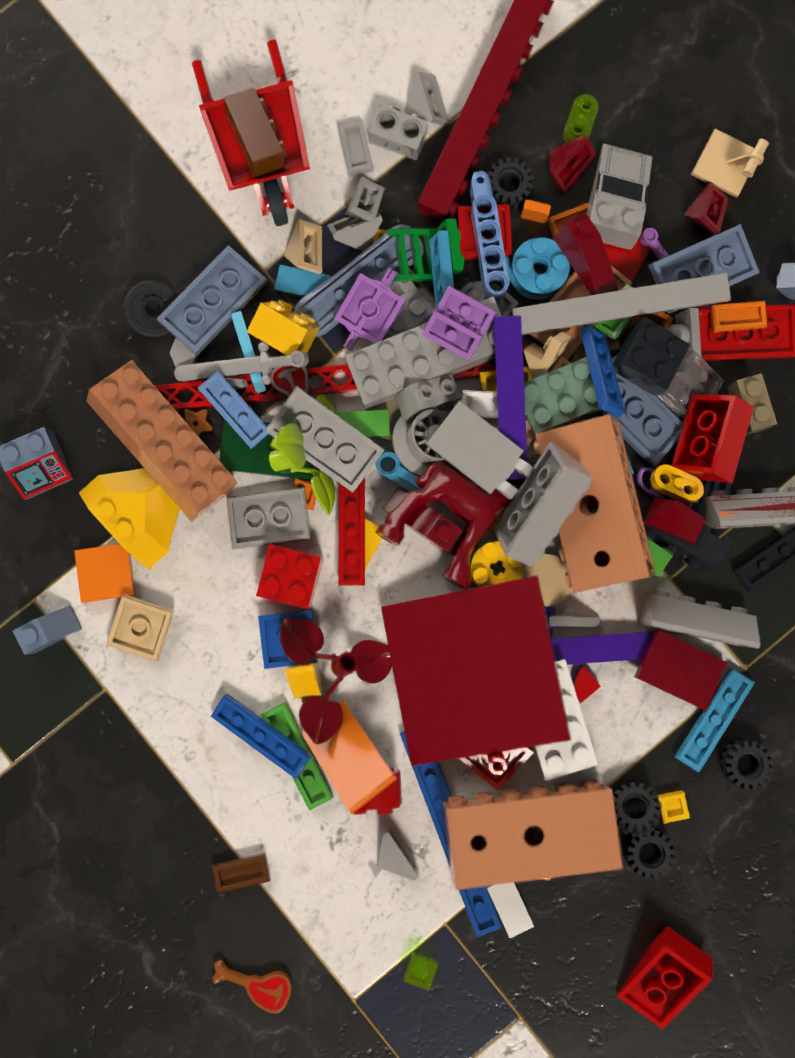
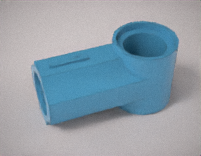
(400, 474)

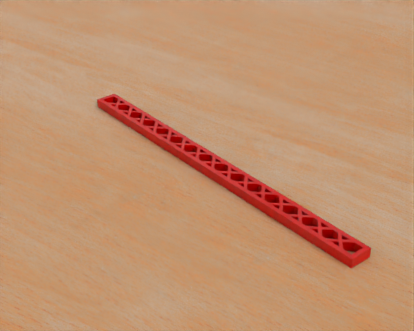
(271, 395)

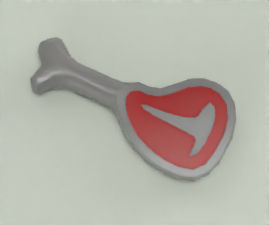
(288, 377)

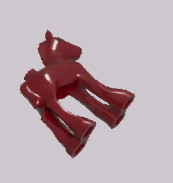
(464, 499)

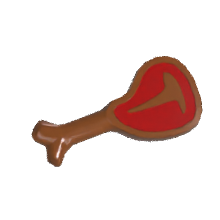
(267, 991)

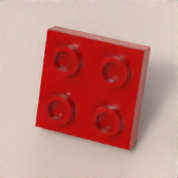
(498, 766)

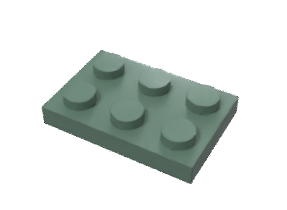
(560, 397)

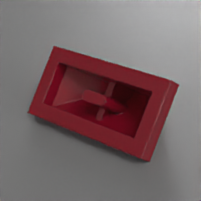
(570, 161)
(709, 209)
(675, 519)

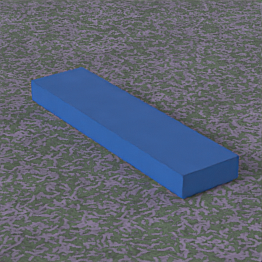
(602, 371)
(261, 736)

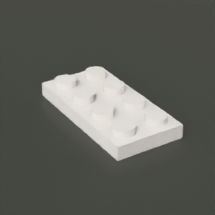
(572, 755)

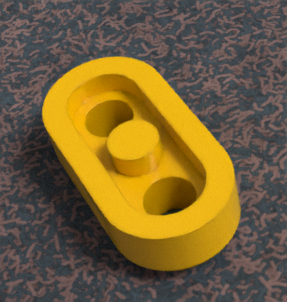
(675, 483)

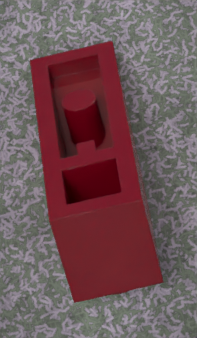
(586, 254)
(427, 523)

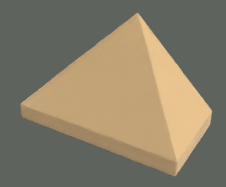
(306, 247)

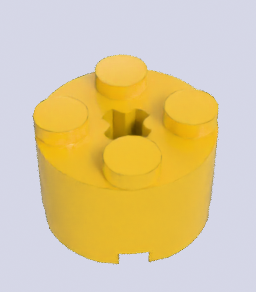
(489, 555)

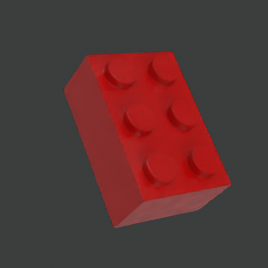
(713, 437)

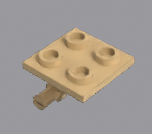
(728, 162)

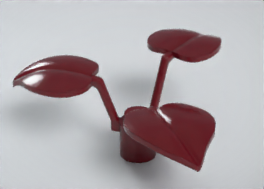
(369, 659)

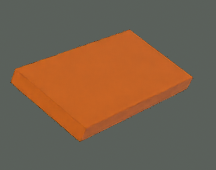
(352, 762)

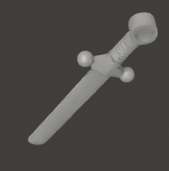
(262, 363)

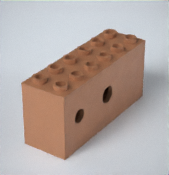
(613, 541)
(490, 844)

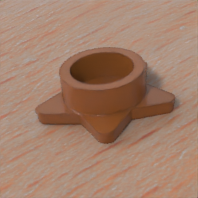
(200, 417)

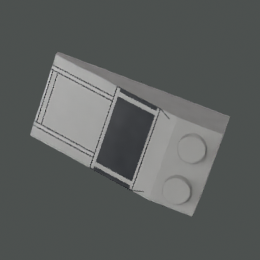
(620, 195)

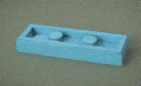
(247, 348)

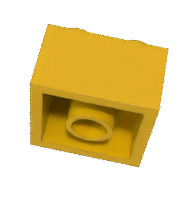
(283, 328)

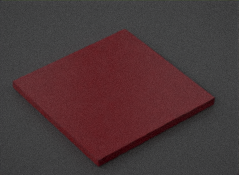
(476, 672)

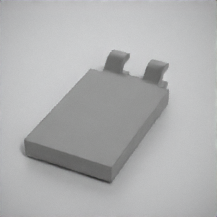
(479, 451)

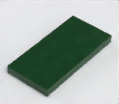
(239, 457)

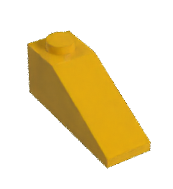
(304, 680)

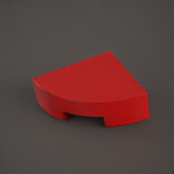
(584, 684)

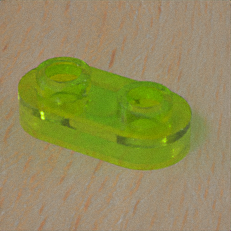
(581, 117)

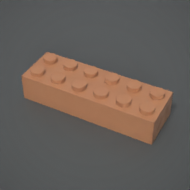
(161, 440)

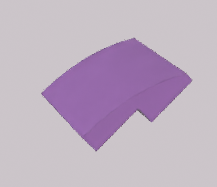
(459, 323)

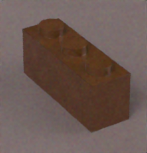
(255, 132)

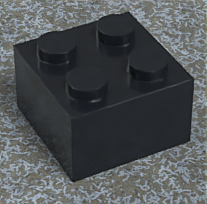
(650, 356)

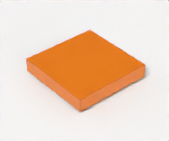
(104, 573)

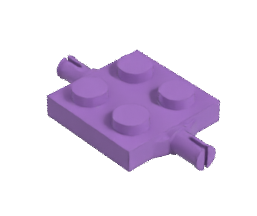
(370, 309)

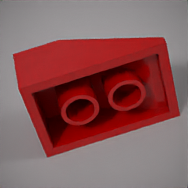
(667, 978)

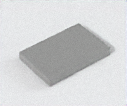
(268, 518)

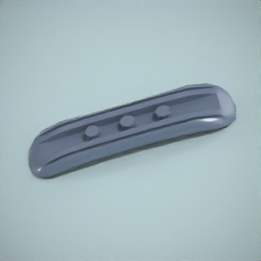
(328, 298)

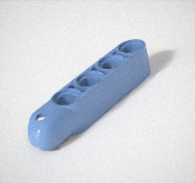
(482, 195)

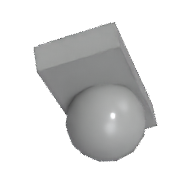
(688, 329)

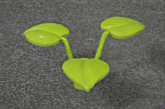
(291, 455)

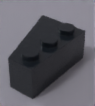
(702, 555)

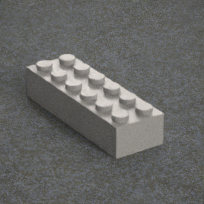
(410, 358)

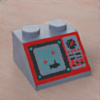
(35, 463)

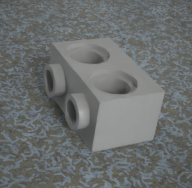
(395, 138)
(429, 394)

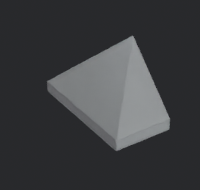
(426, 99)
(365, 201)
(355, 231)
(394, 858)

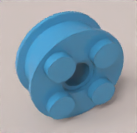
(545, 254)

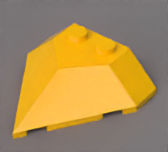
(134, 512)

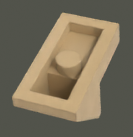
(544, 359)

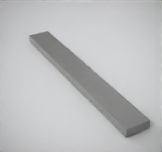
(624, 304)

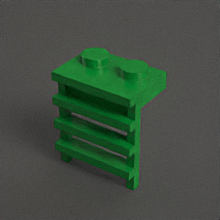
(457, 258)

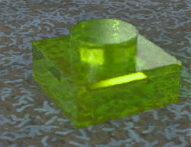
(420, 971)

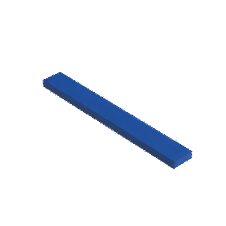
(435, 792)

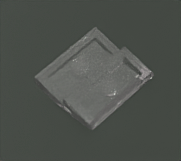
(692, 377)

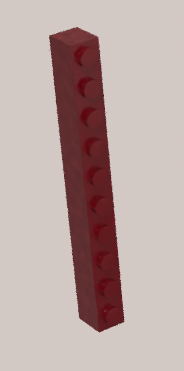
(483, 108)

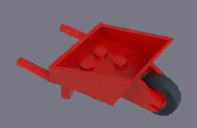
(284, 111)

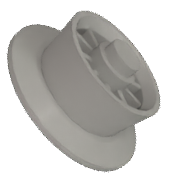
(410, 440)

